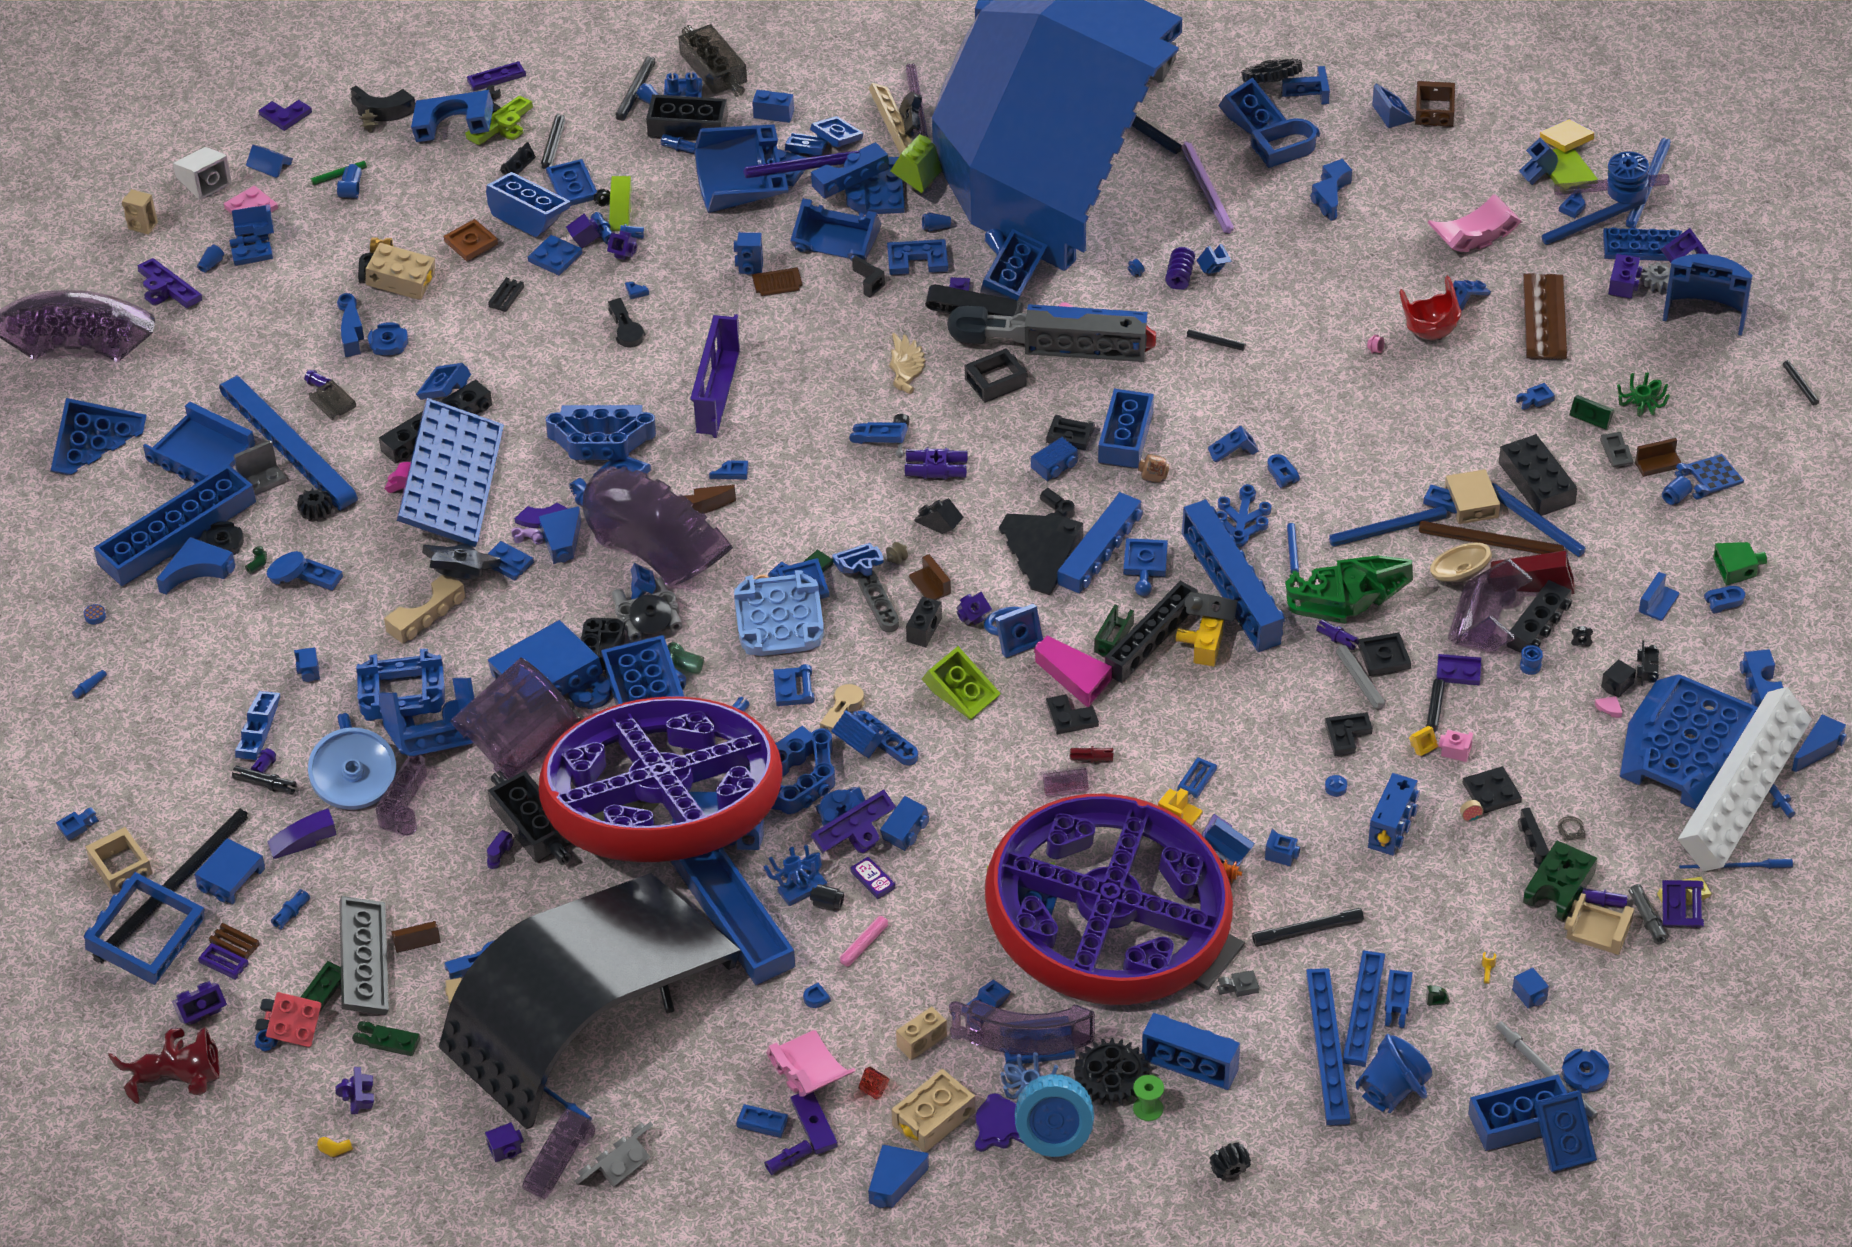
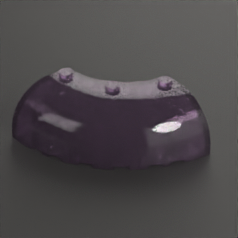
(74, 321)
(652, 523)

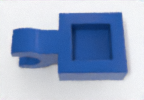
(76, 824)

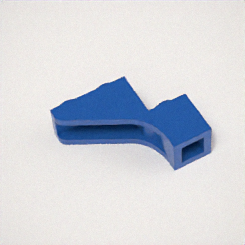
(1325, 193)

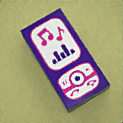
(872, 877)

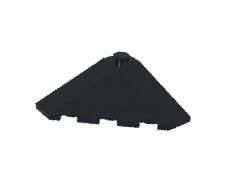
(1041, 546)

